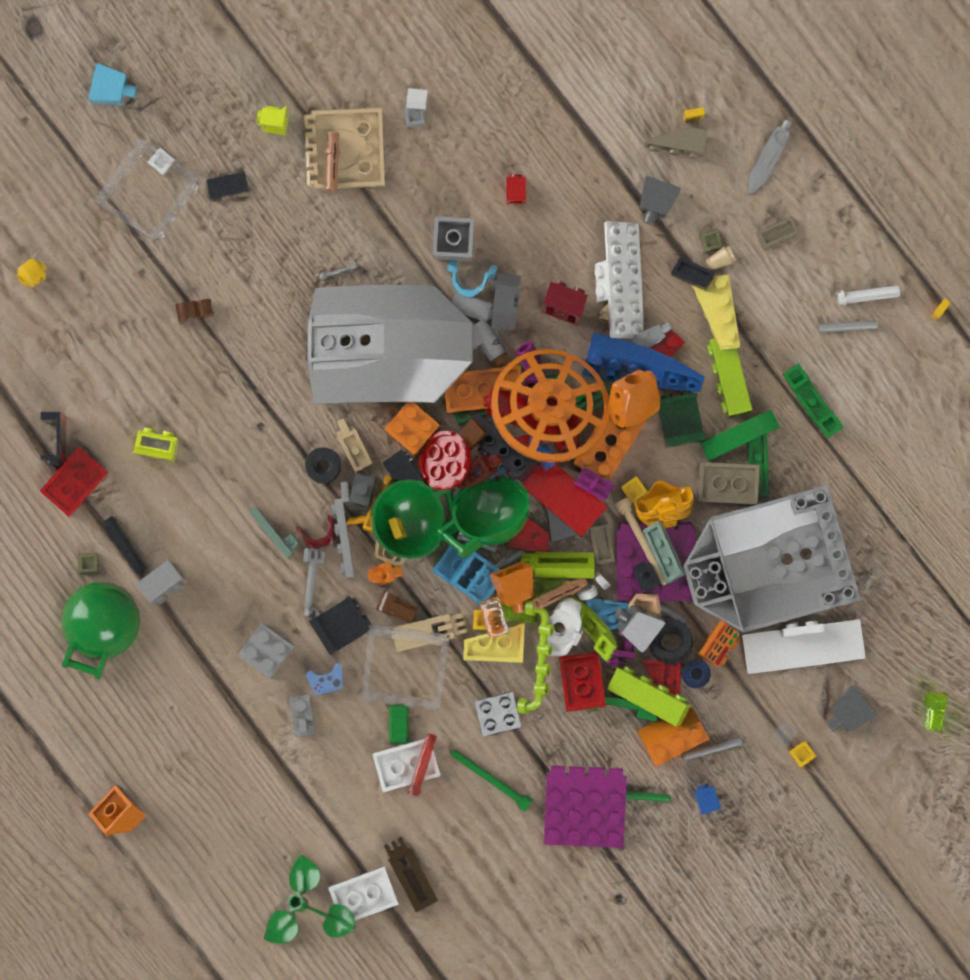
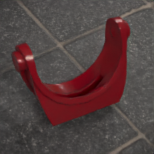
(317, 544)

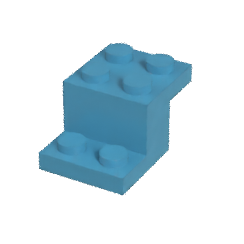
(466, 574)

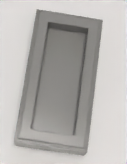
(472, 307)

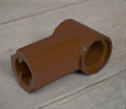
(394, 606)

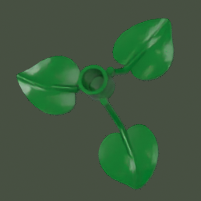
(281, 924)

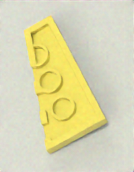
(719, 311)

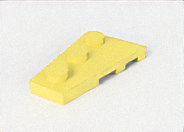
(502, 648)

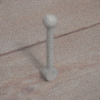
(323, 276)

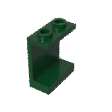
(681, 419)

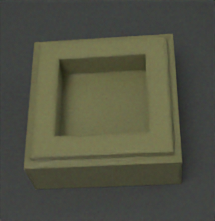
(711, 241)
(88, 563)

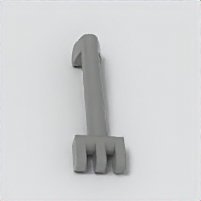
(313, 557)

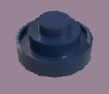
(696, 673)

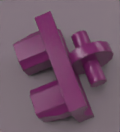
(594, 484)
(626, 652)

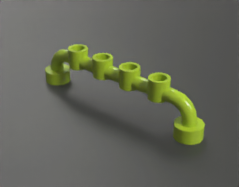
(542, 667)

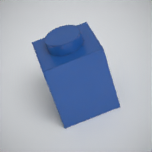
(706, 799)

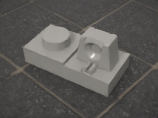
(302, 715)

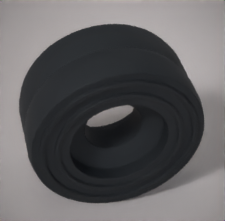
(323, 454)

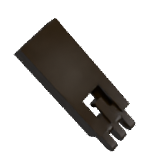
(414, 881)

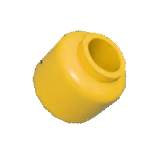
(31, 273)

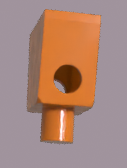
(514, 585)

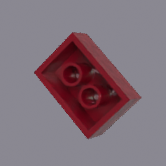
(564, 302)

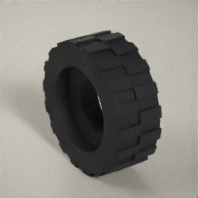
(681, 652)

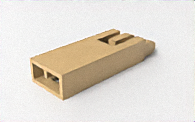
(450, 626)

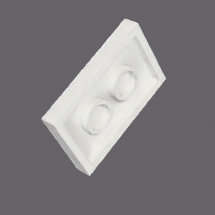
(398, 765)
(365, 893)

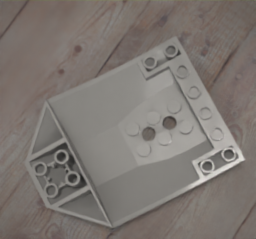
(414, 348)
(740, 570)

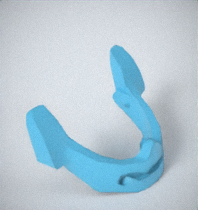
(468, 292)

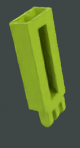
(561, 564)

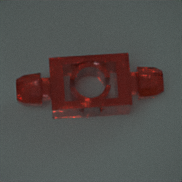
(489, 466)

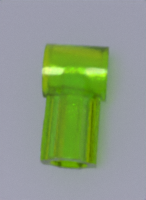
(548, 584)
(521, 616)
(935, 706)

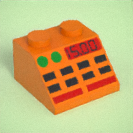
(718, 644)

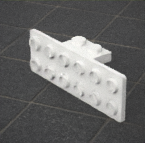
(620, 279)
(803, 646)

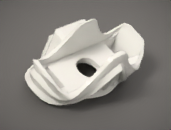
(567, 613)

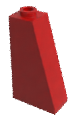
(505, 409)

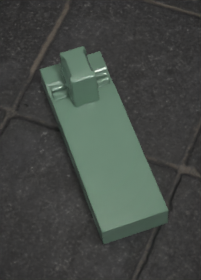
(285, 545)
(664, 552)

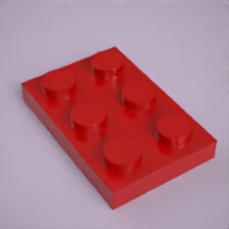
(74, 482)
(582, 681)

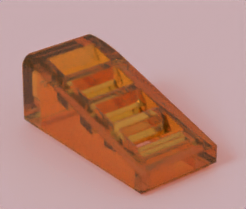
(497, 629)

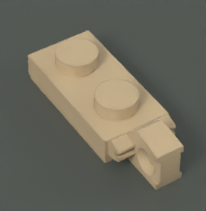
(353, 447)

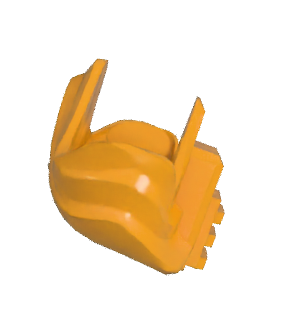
(664, 504)

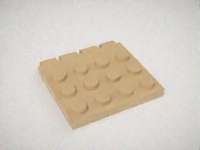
(359, 142)

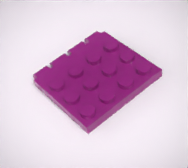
(631, 553)
(585, 807)

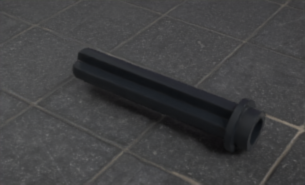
(124, 544)

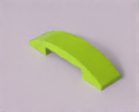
(597, 631)

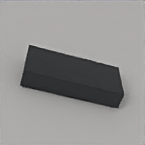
(227, 185)
(693, 274)

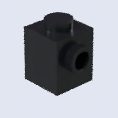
(646, 576)

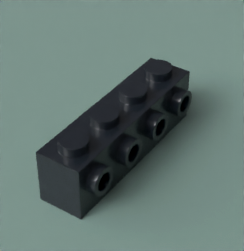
(516, 464)

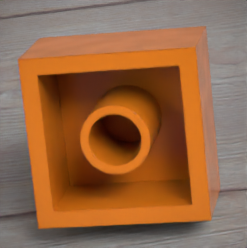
(412, 428)

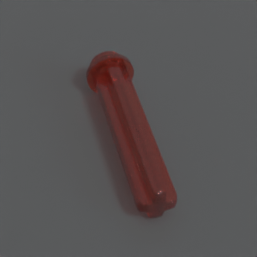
(422, 765)

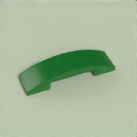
(812, 401)
(739, 435)
(641, 713)

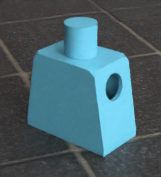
(110, 86)

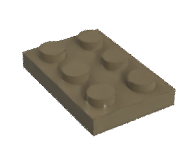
(729, 483)

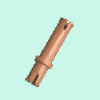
(332, 153)
(566, 590)

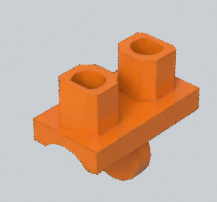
(384, 573)

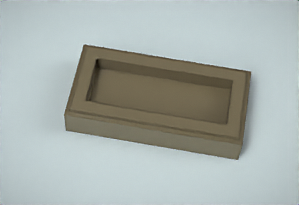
(777, 233)
(602, 544)

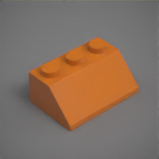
(667, 741)

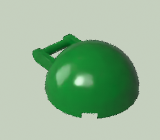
(420, 515)
(486, 527)
(99, 624)

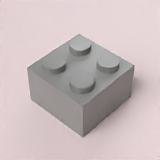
(453, 238)
(161, 583)
(266, 651)

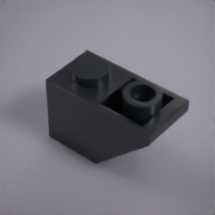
(401, 467)

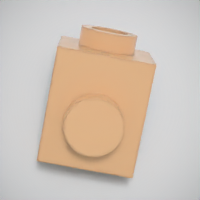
(647, 601)

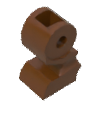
(196, 310)

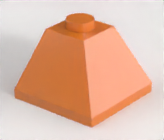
(116, 813)

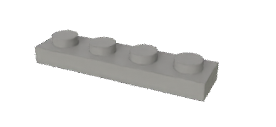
(344, 546)

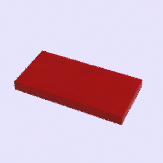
(566, 501)

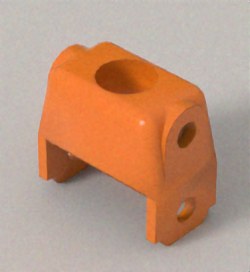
(634, 398)

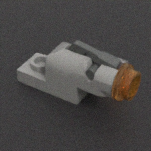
(490, 343)

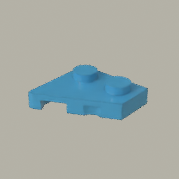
(606, 609)

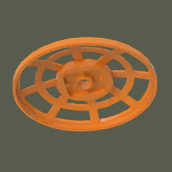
(548, 414)

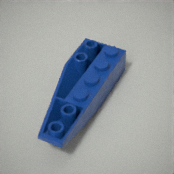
(618, 358)

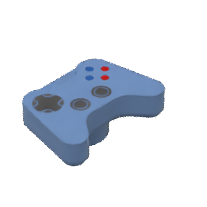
(327, 682)

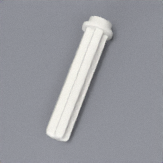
(867, 295)

